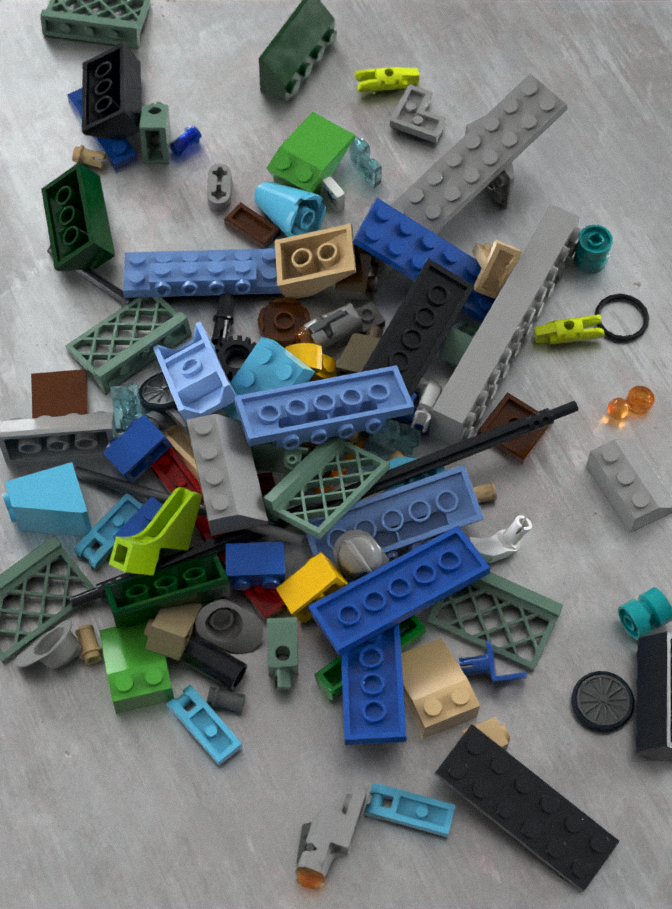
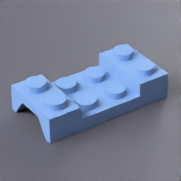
(195, 376)

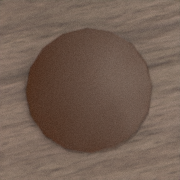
(282, 320)

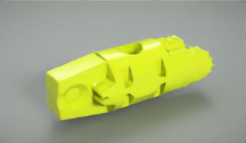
(386, 79)
(569, 330)

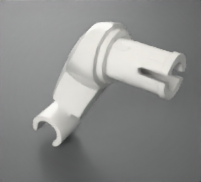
(428, 395)
(503, 542)

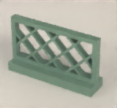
(95, 26)
(140, 350)
(309, 475)
(24, 570)
(513, 595)

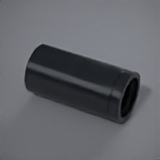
(214, 662)

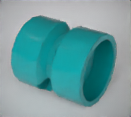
(593, 249)
(642, 614)

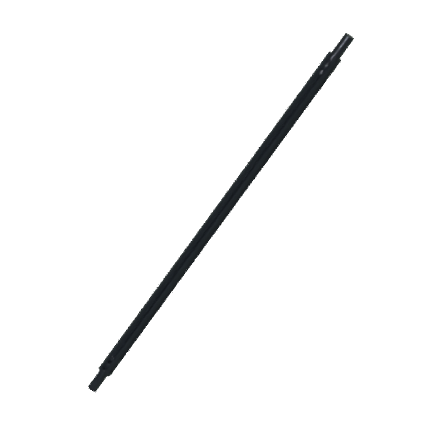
(389, 479)

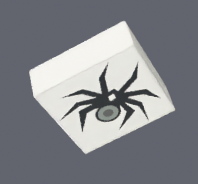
(333, 194)

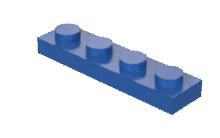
(117, 152)

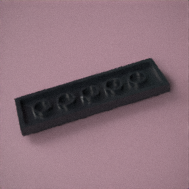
(421, 324)
(527, 808)

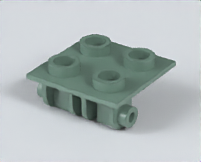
(278, 460)

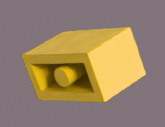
(309, 584)

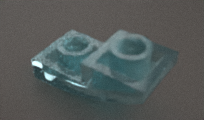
(367, 167)

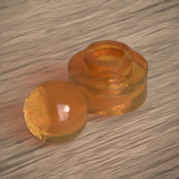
(619, 408)

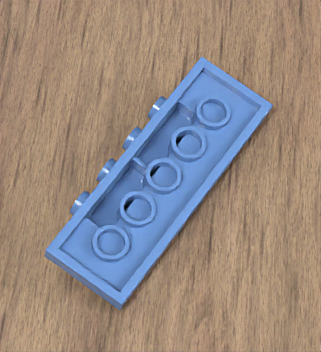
(200, 273)
(324, 408)
(407, 514)

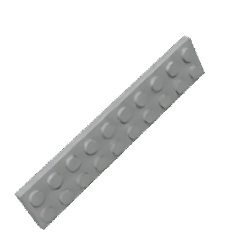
(478, 158)

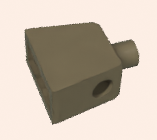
(358, 351)

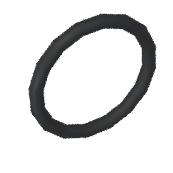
(632, 299)

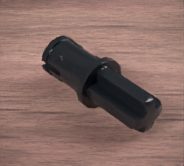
(223, 318)

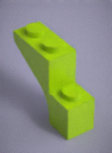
(169, 528)

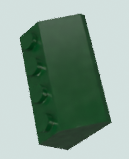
(296, 49)
(77, 220)
(171, 586)

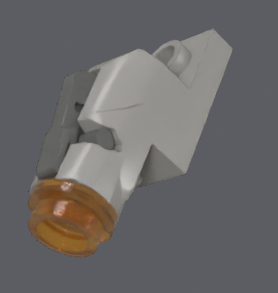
(340, 325)
(326, 835)

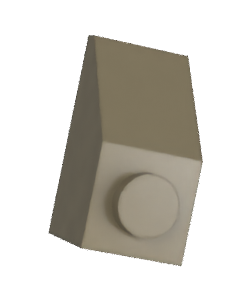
(172, 630)

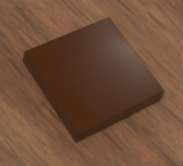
(59, 393)
(507, 411)

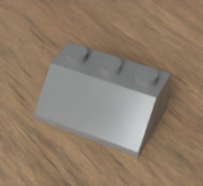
(629, 483)

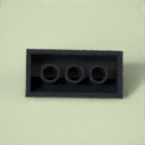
(111, 94)
(654, 696)

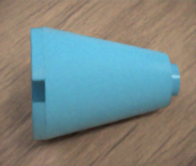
(290, 208)

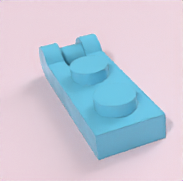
(105, 530)
(205, 725)
(410, 810)

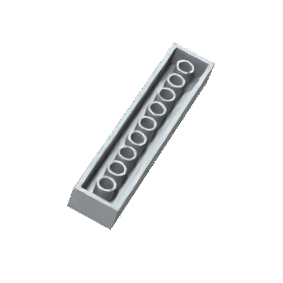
(504, 326)

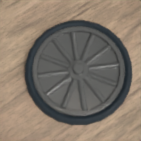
(156, 393)
(602, 701)

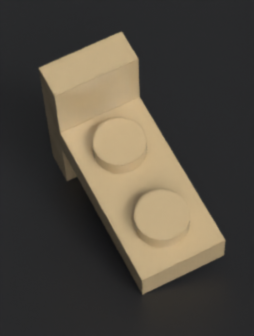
(496, 263)

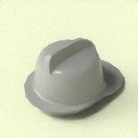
(358, 554)
(229, 626)
(52, 648)

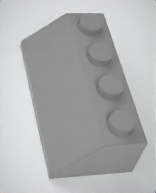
(56, 437)
(226, 474)

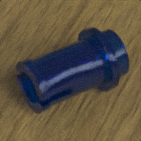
(185, 140)

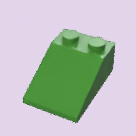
(310, 154)
(134, 673)

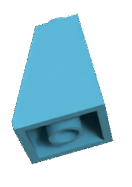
(48, 502)

